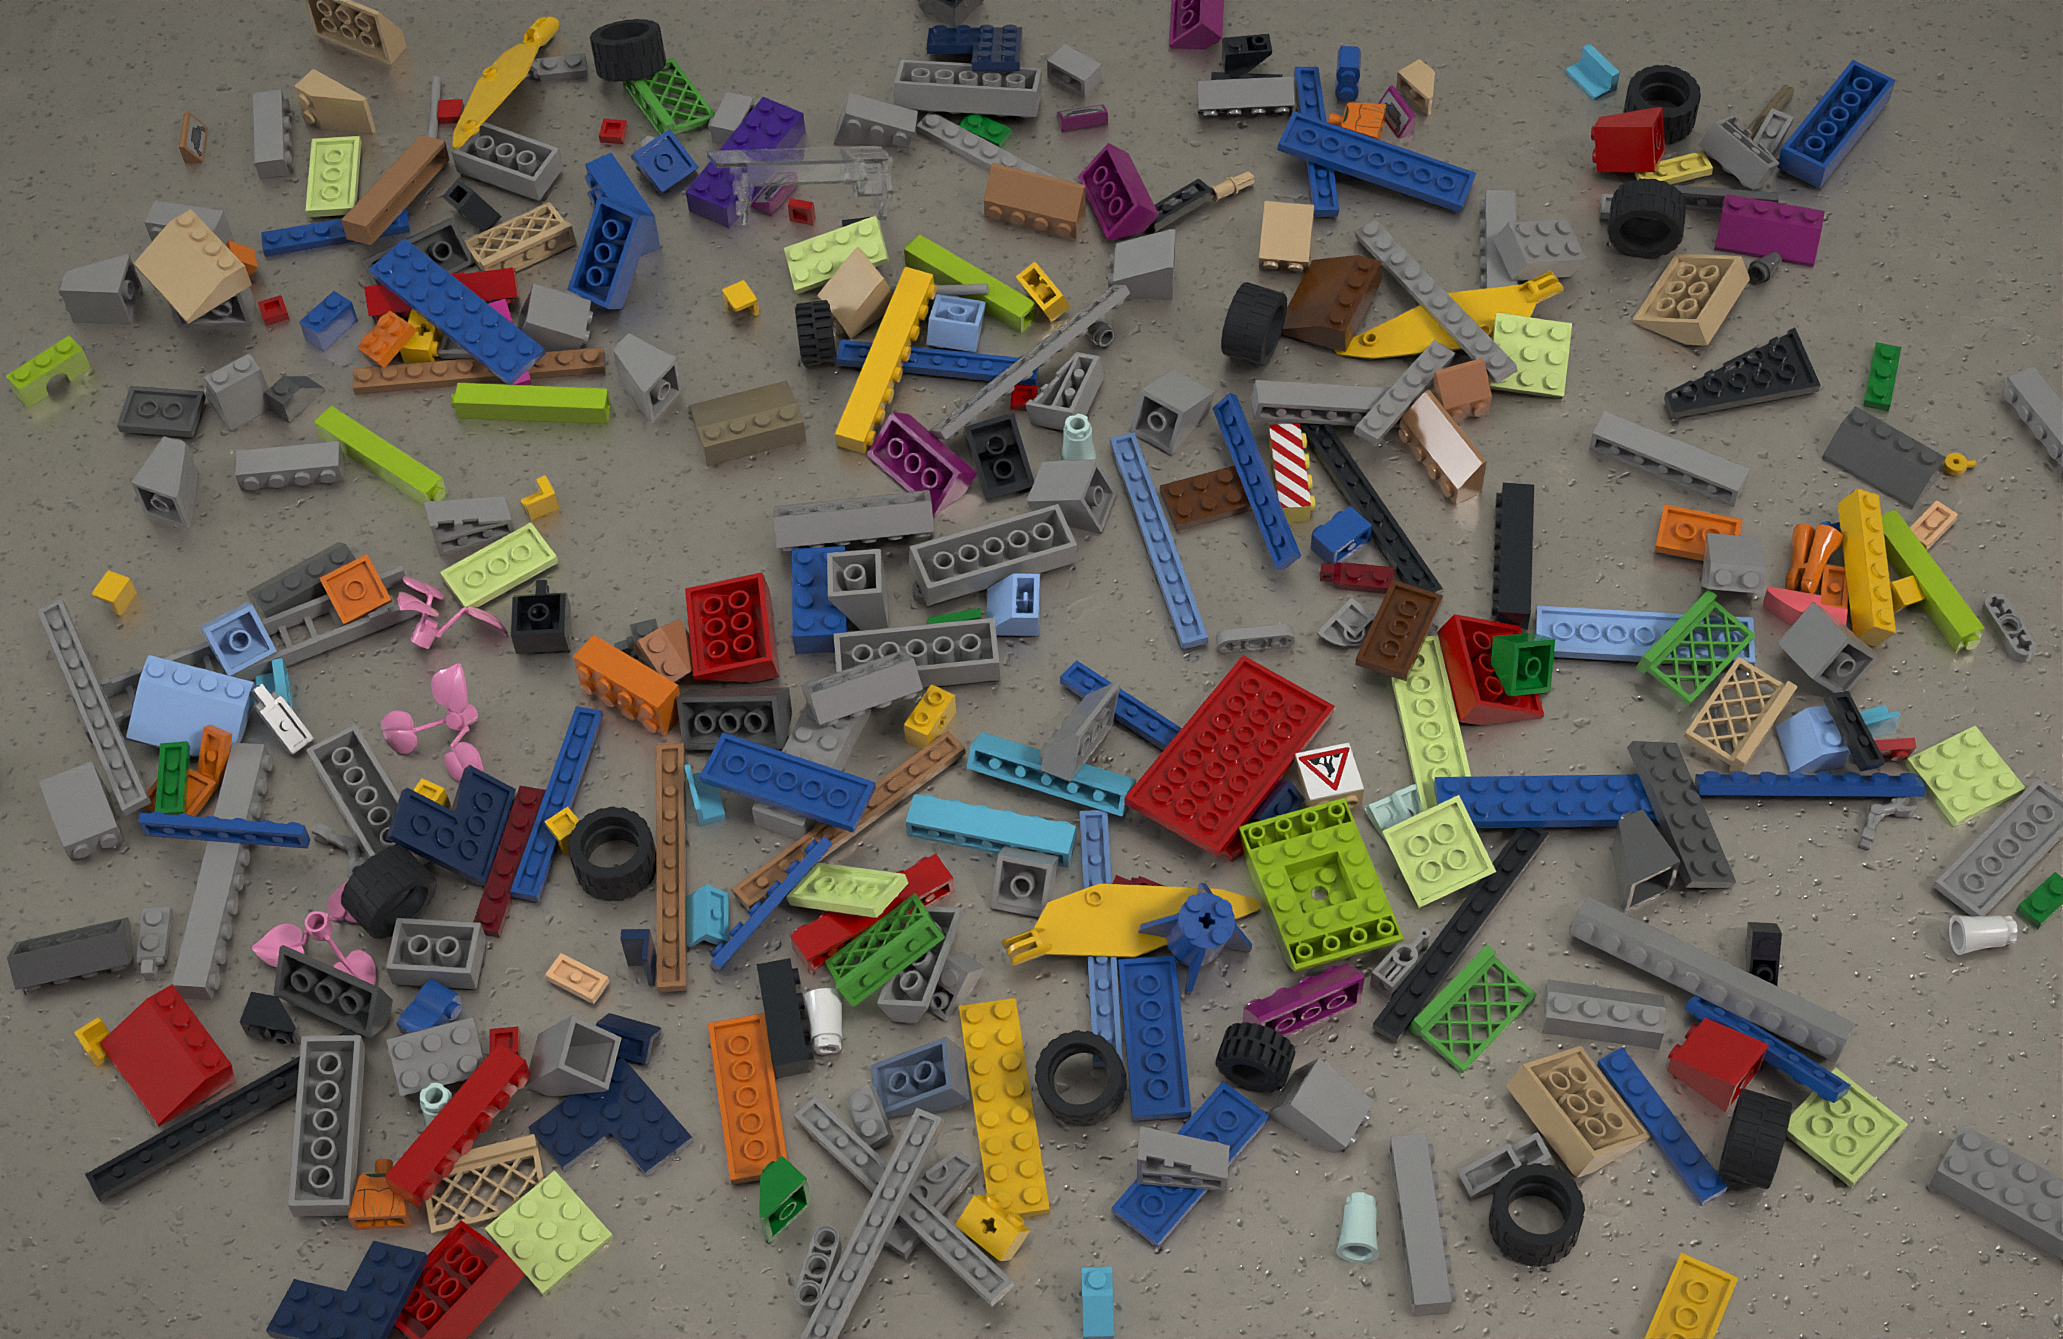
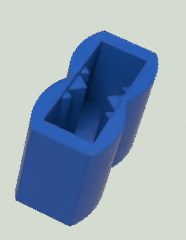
(1348, 73)
(430, 1008)

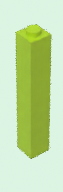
(948, 269)
(531, 403)
(380, 457)
(1941, 599)

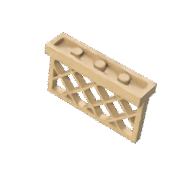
(526, 250)
(1755, 732)
(486, 1158)

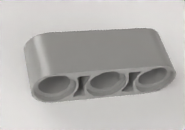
(817, 1257)

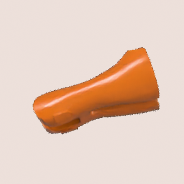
(1810, 554)

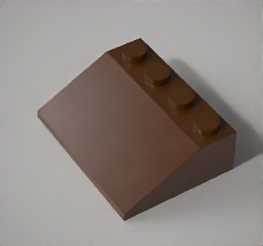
(1332, 300)

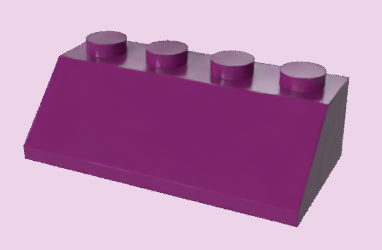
(1195, 23)
(1117, 194)
(1764, 227)
(920, 461)
(1308, 1001)

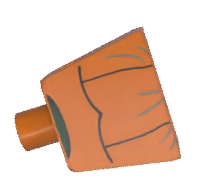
(1361, 118)
(375, 1204)

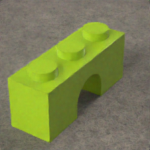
(31, 378)

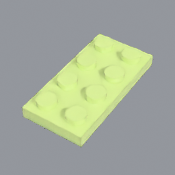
(333, 176)
(818, 258)
(499, 567)
(847, 890)

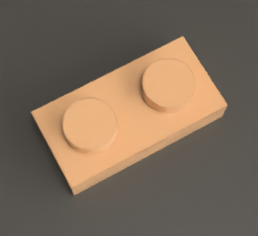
(1933, 524)
(577, 978)

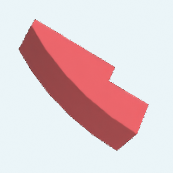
(1791, 604)

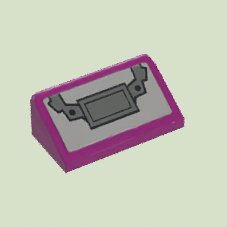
(1398, 114)
(1082, 117)
(772, 198)

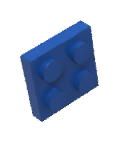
(664, 162)

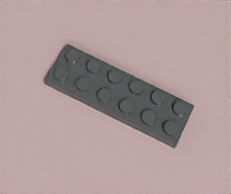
(1681, 814)

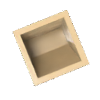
(1286, 235)
(856, 294)

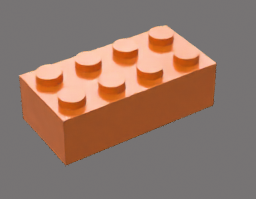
(627, 685)

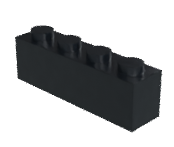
(783, 1018)

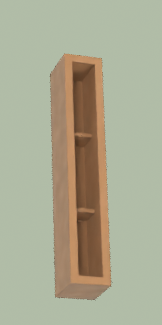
(395, 190)

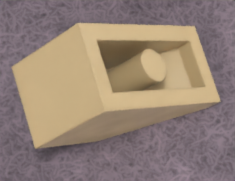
(1417, 84)

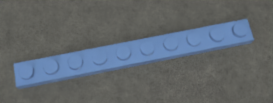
(1158, 541)
(1101, 970)

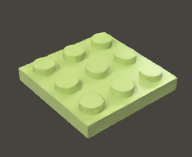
(1539, 352)
(1965, 776)
(1439, 851)
(1847, 1133)
(549, 1233)

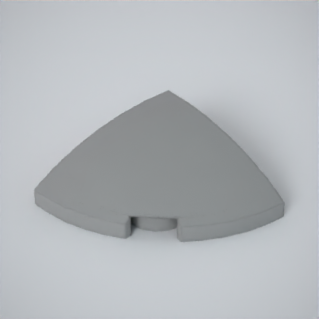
(1348, 625)

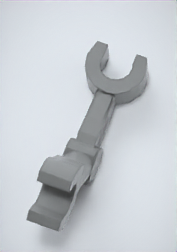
(1878, 812)
(325, 835)

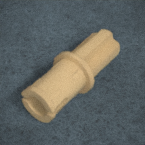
(1232, 185)

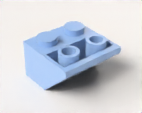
(1015, 605)

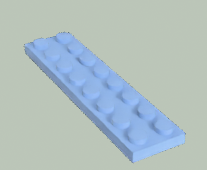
(1625, 634)

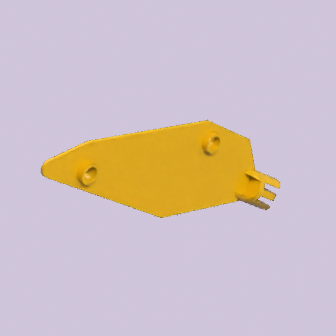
(502, 78)
(1416, 329)
(1107, 921)

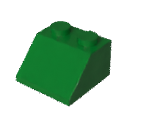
(1523, 662)
(782, 1196)

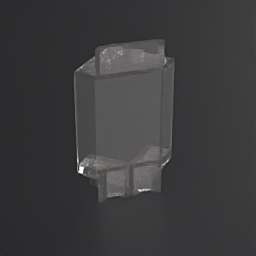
(860, 166)

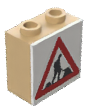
(1329, 775)

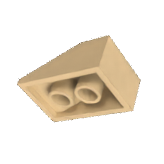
(332, 105)

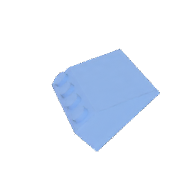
(180, 700)

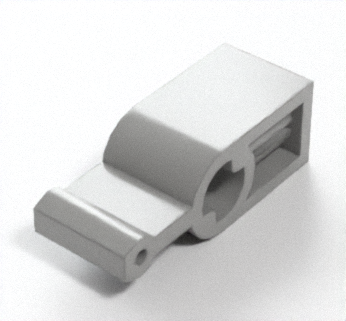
(1392, 971)

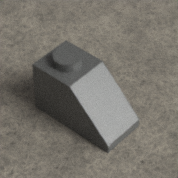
(292, 395)

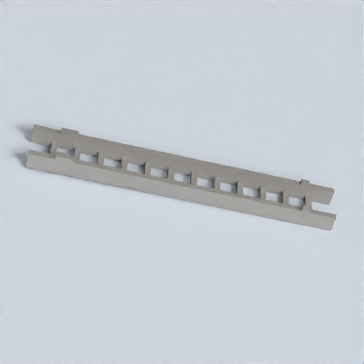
(374, 621)

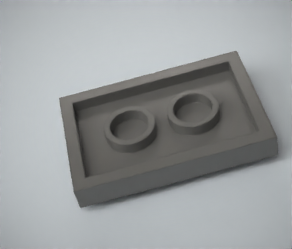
(161, 411)

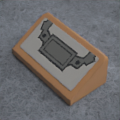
(192, 139)

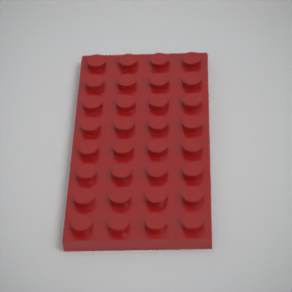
(1229, 756)

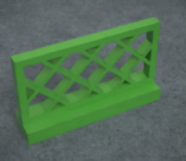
(652, 103)
(1683, 629)
(884, 962)
(1450, 997)

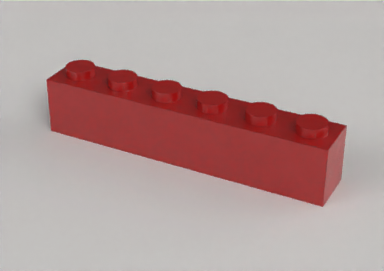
(487, 285)
(834, 930)
(458, 1126)

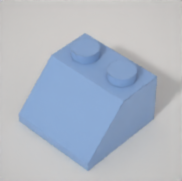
(955, 323)
(238, 638)
(1812, 741)

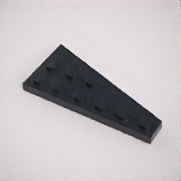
(1756, 376)

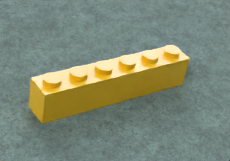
(1866, 567)

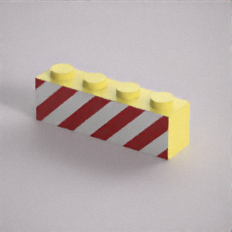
(1289, 471)

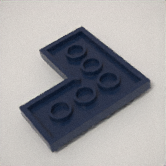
(991, 46)
(457, 838)
(624, 1112)
(363, 1310)

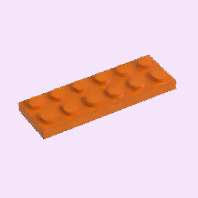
(747, 1095)

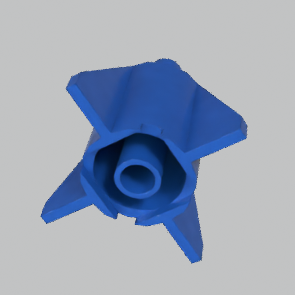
(1199, 932)

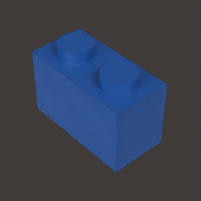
(328, 321)
(1340, 536)

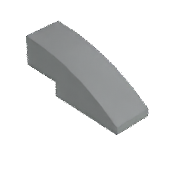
(1484, 1174)

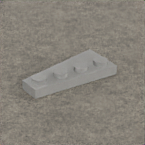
(940, 1188)

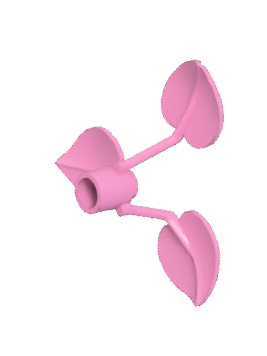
(426, 627)
(450, 690)
(319, 927)

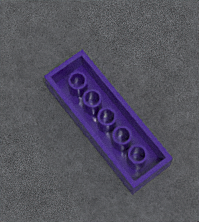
(765, 127)

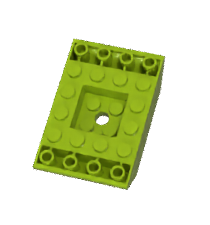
(1313, 853)

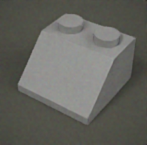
(1023, 881)

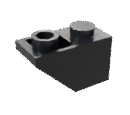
(1244, 53)
(471, 206)
(1763, 950)
(268, 1019)

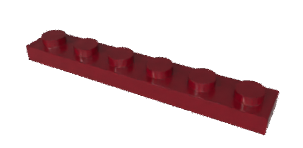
(496, 895)

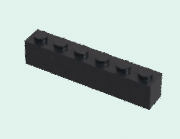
(1514, 554)

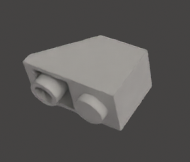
(954, 984)

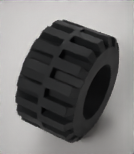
(815, 333)
(1255, 1057)

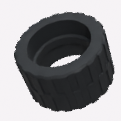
(628, 50)
(1668, 85)
(1647, 199)
(1254, 324)
(607, 826)
(387, 889)
(1064, 1047)
(1755, 1139)
(1546, 1183)

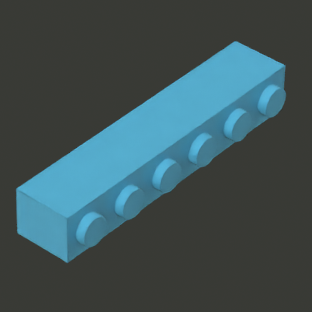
(1022, 766)
(988, 828)

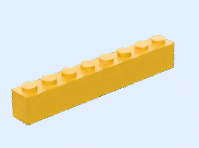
(885, 360)

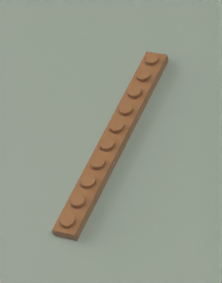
(471, 371)
(888, 793)
(671, 868)

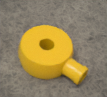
(1957, 464)

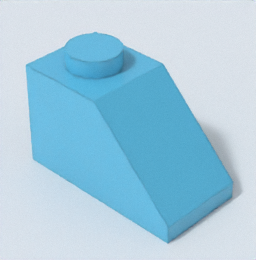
(1097, 1302)

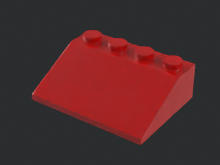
(732, 630)
(1473, 681)
(167, 1056)
(458, 1287)

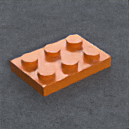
(1684, 531)

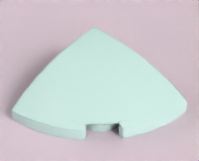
(1394, 808)

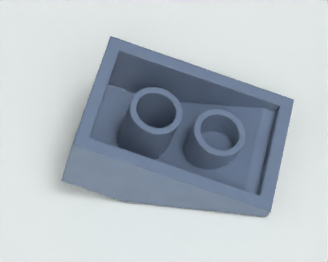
(922, 1078)

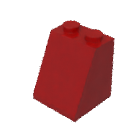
(1629, 141)
(1717, 1061)

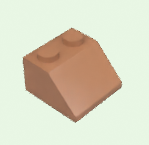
(1463, 390)
(667, 651)

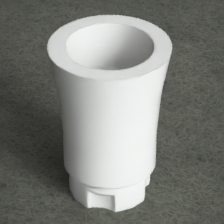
(1981, 932)
(825, 1019)

